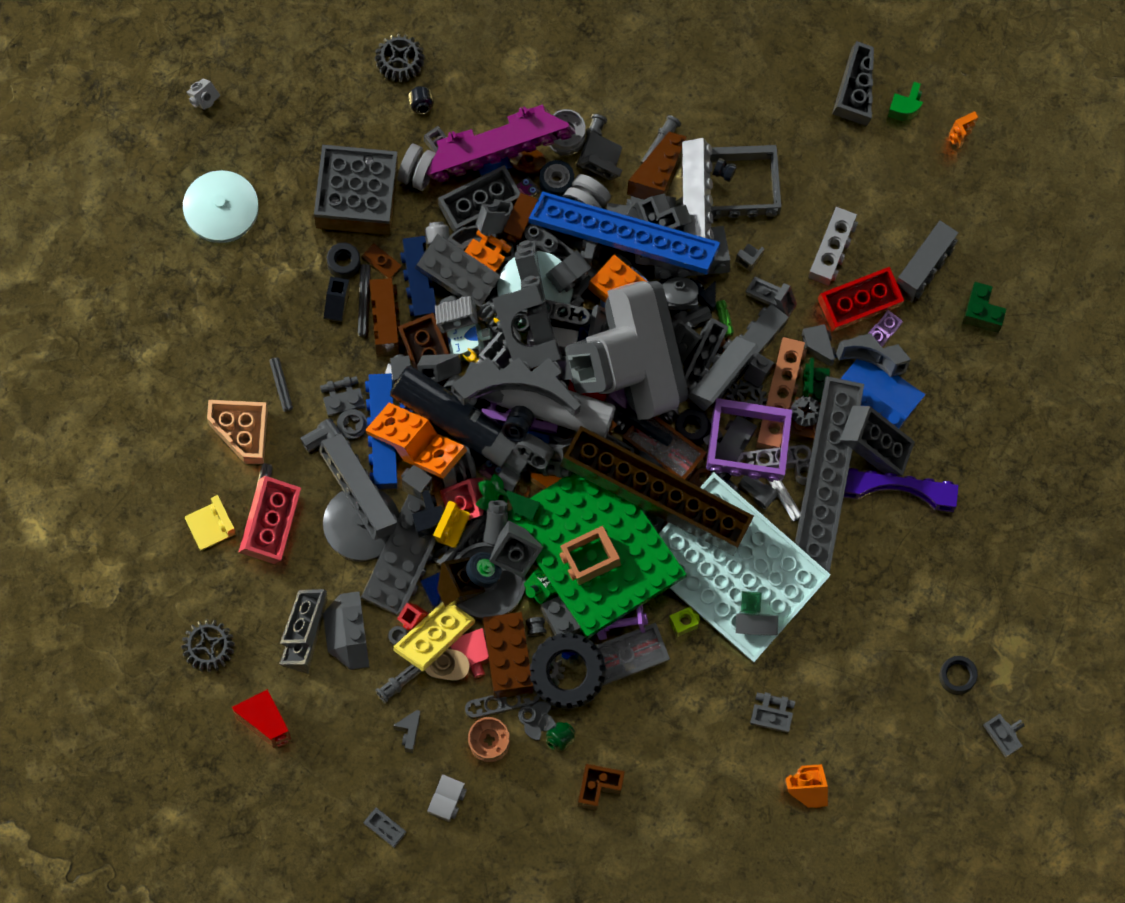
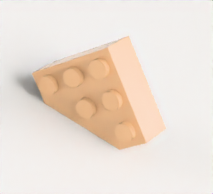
(241, 427)

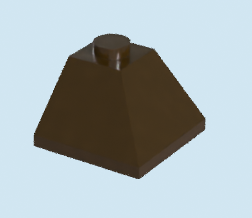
(455, 584)

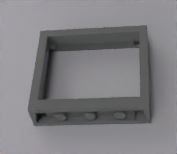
(750, 153)

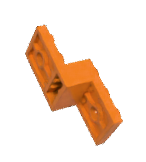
(416, 440)

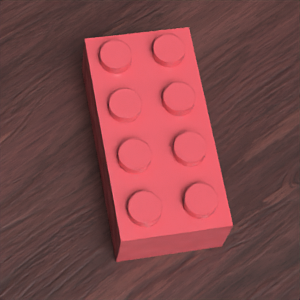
(269, 520)

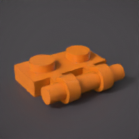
(486, 255)

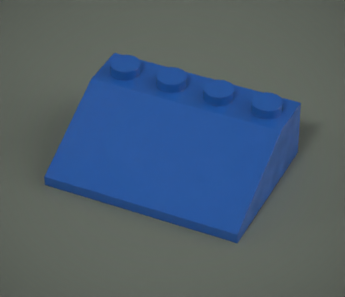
(887, 395)

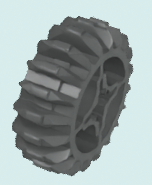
(403, 49)
(202, 649)

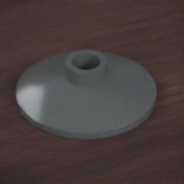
(680, 291)

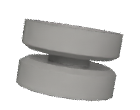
(415, 167)
(588, 191)

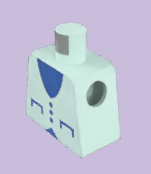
(468, 337)

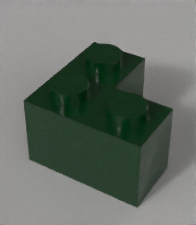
(980, 313)

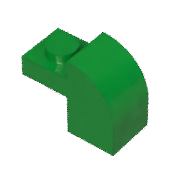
(904, 107)

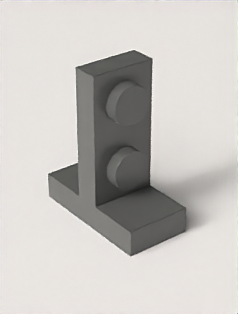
(770, 294)

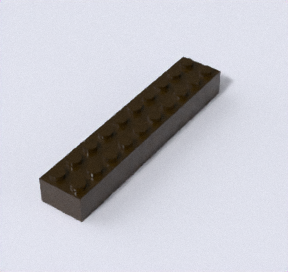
(656, 490)

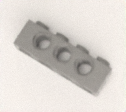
(840, 219)

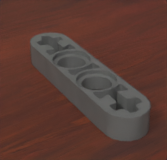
(503, 706)

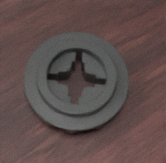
(798, 414)
(355, 416)

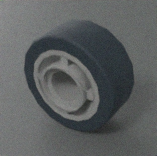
(552, 169)

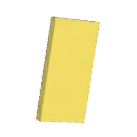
(433, 635)

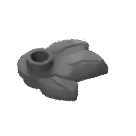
(539, 721)

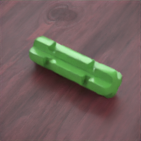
(724, 316)

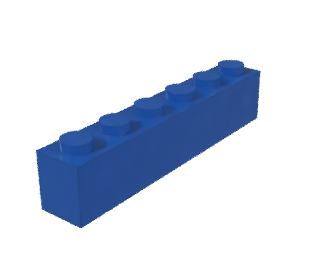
(383, 455)

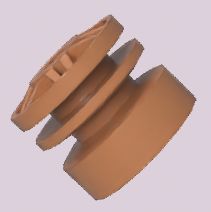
(491, 728)

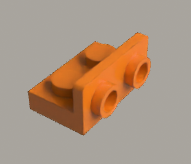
(962, 128)

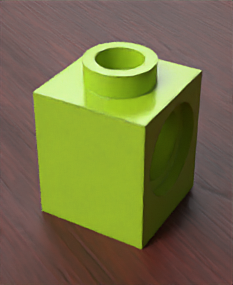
(681, 629)

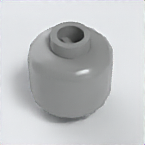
(436, 228)

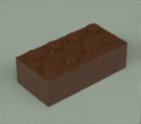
(423, 338)
(508, 655)

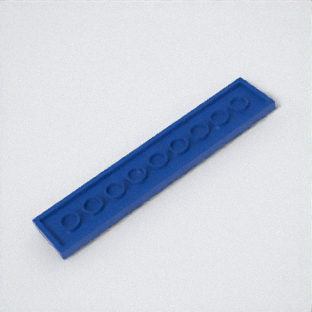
(624, 232)

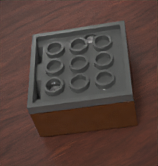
(356, 189)

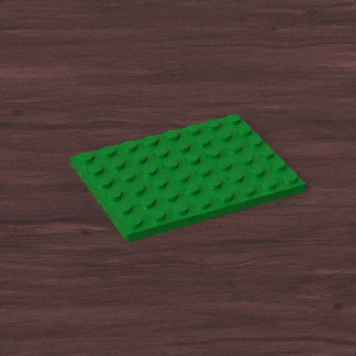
(577, 507)

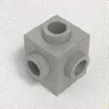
(203, 94)

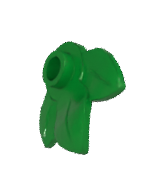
(491, 491)

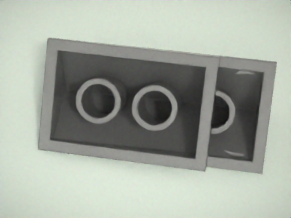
(303, 629)

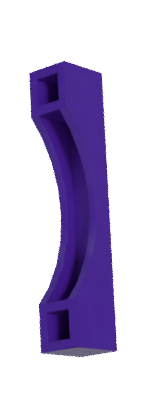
(938, 495)

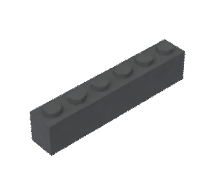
(762, 333)
(358, 486)

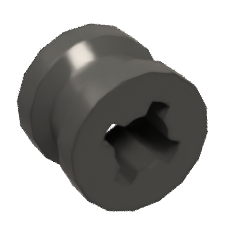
(535, 627)

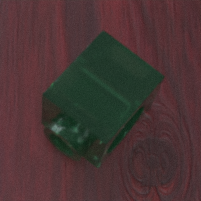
(750, 602)

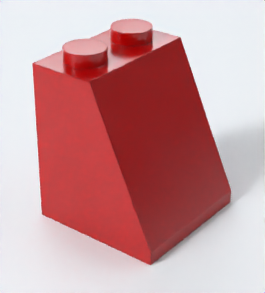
(263, 718)

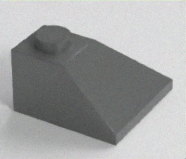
(515, 549)

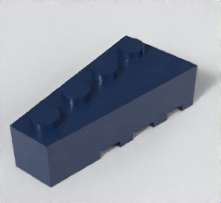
(420, 286)

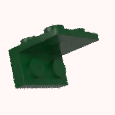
(814, 380)

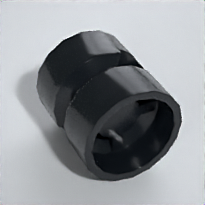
(518, 423)

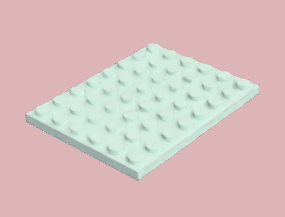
(762, 563)

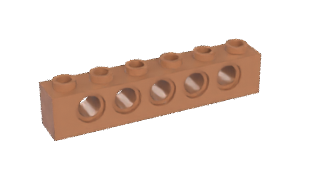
(789, 349)

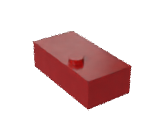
(860, 299)

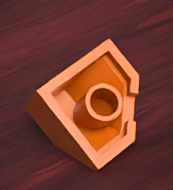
(809, 786)

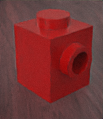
(411, 615)

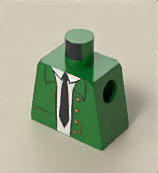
(539, 587)

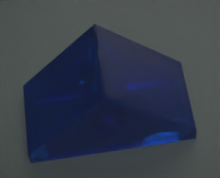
(429, 587)

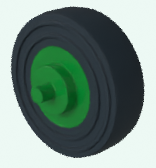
(482, 571)

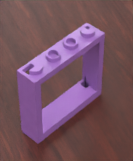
(753, 411)

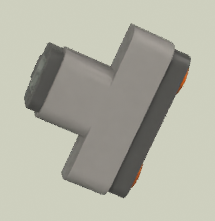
(633, 354)

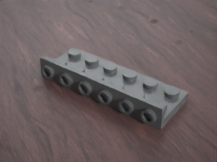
(400, 562)

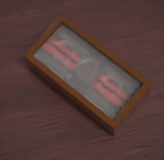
(679, 458)

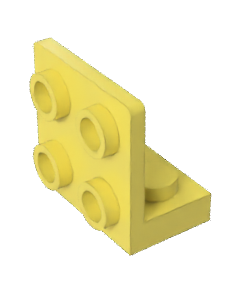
(210, 524)

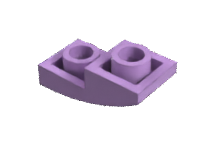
(886, 328)

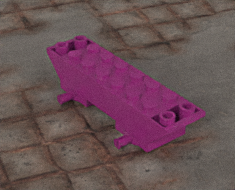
(472, 150)

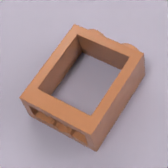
(596, 570)

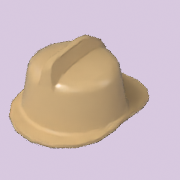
(449, 666)

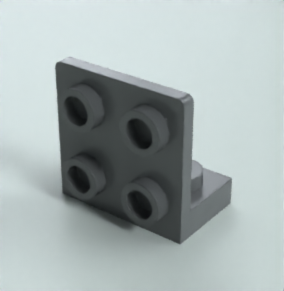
(601, 156)

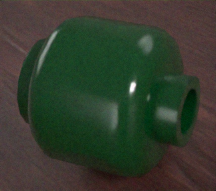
(560, 736)

